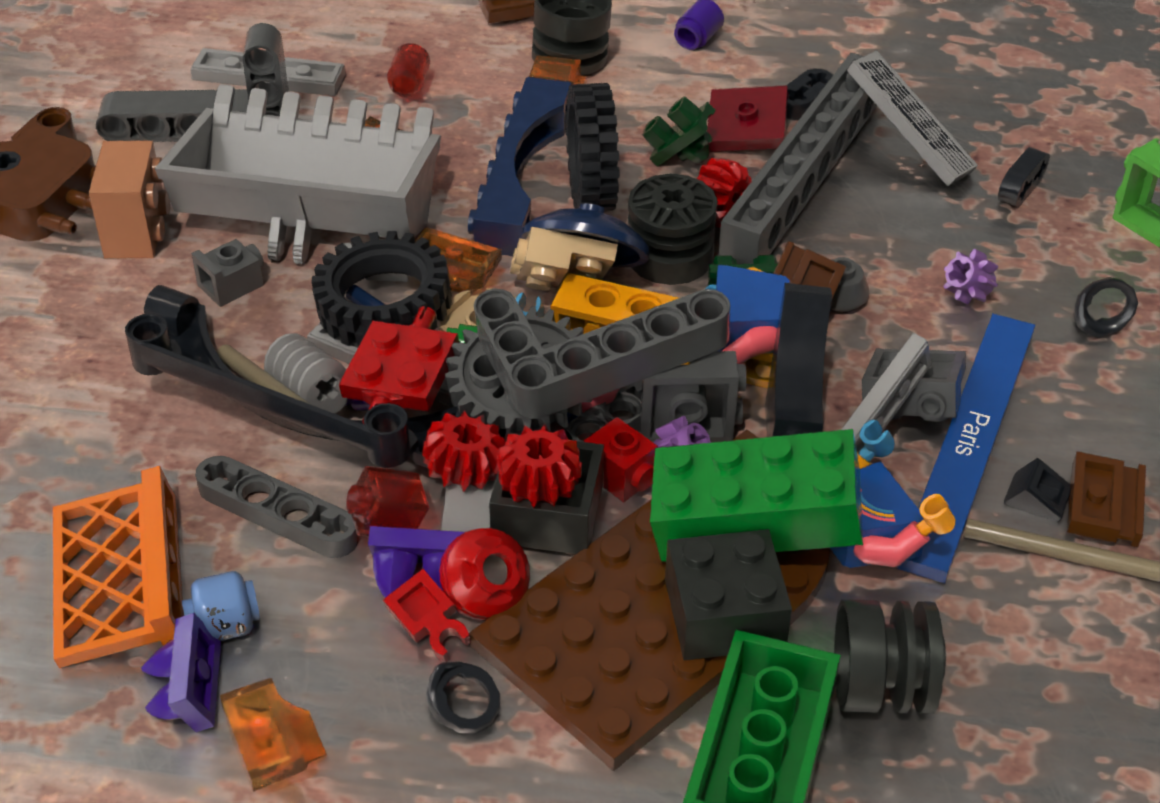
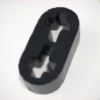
(804, 90)
(1023, 176)

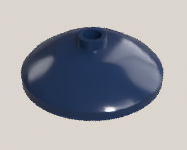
(593, 223)

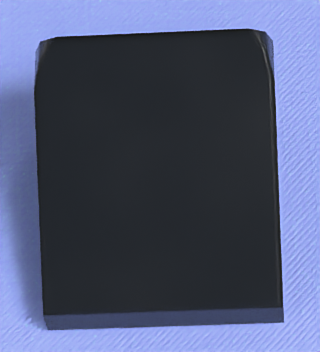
(1038, 491)

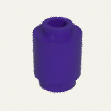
(698, 24)

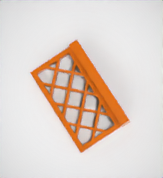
(158, 568)

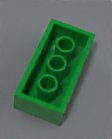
(791, 484)
(765, 723)

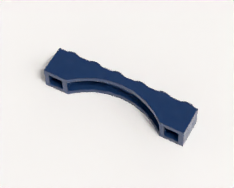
(502, 203)

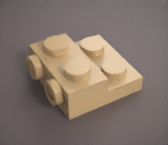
(549, 255)

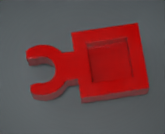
(425, 610)

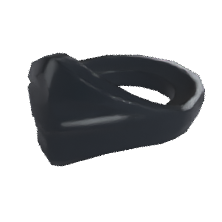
(1104, 326)
(437, 698)

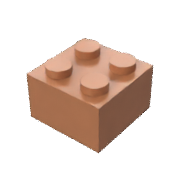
(128, 199)

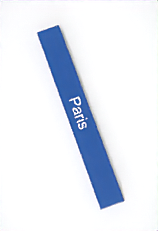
(972, 438)

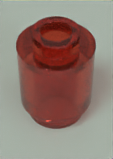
(408, 69)

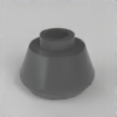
(852, 288)

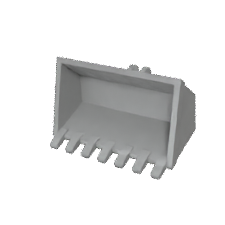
(304, 169)

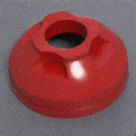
(464, 577)

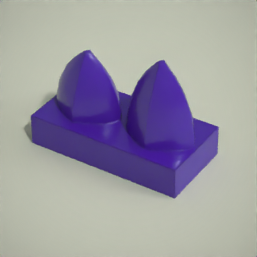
(400, 549)
(193, 671)

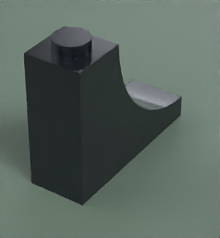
(797, 363)

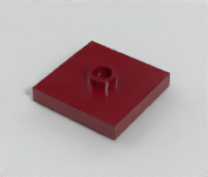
(748, 118)

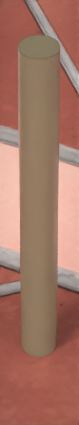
(253, 372)
(1063, 549)

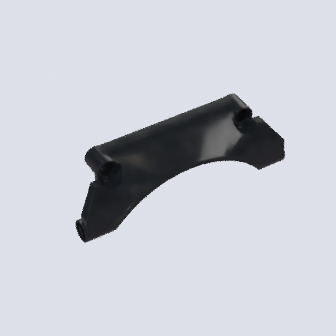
(176, 341)

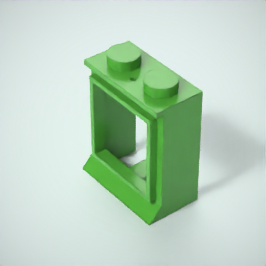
(1136, 192)

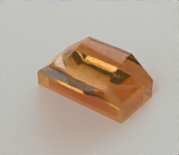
(468, 262)
(270, 734)

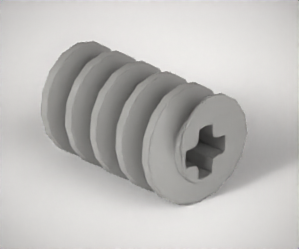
(306, 371)

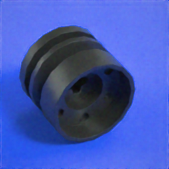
(573, 31)
(678, 225)
(898, 656)

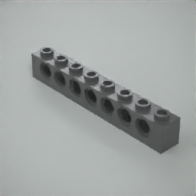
(796, 168)

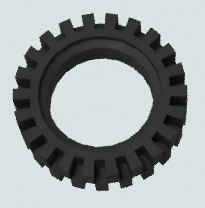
(592, 145)
(375, 258)

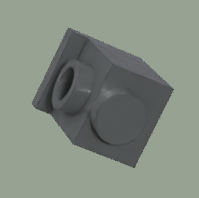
(228, 271)

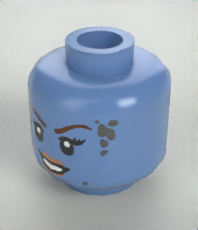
(224, 604)

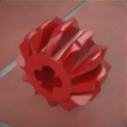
(727, 181)
(462, 450)
(539, 465)

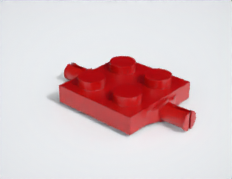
(400, 363)

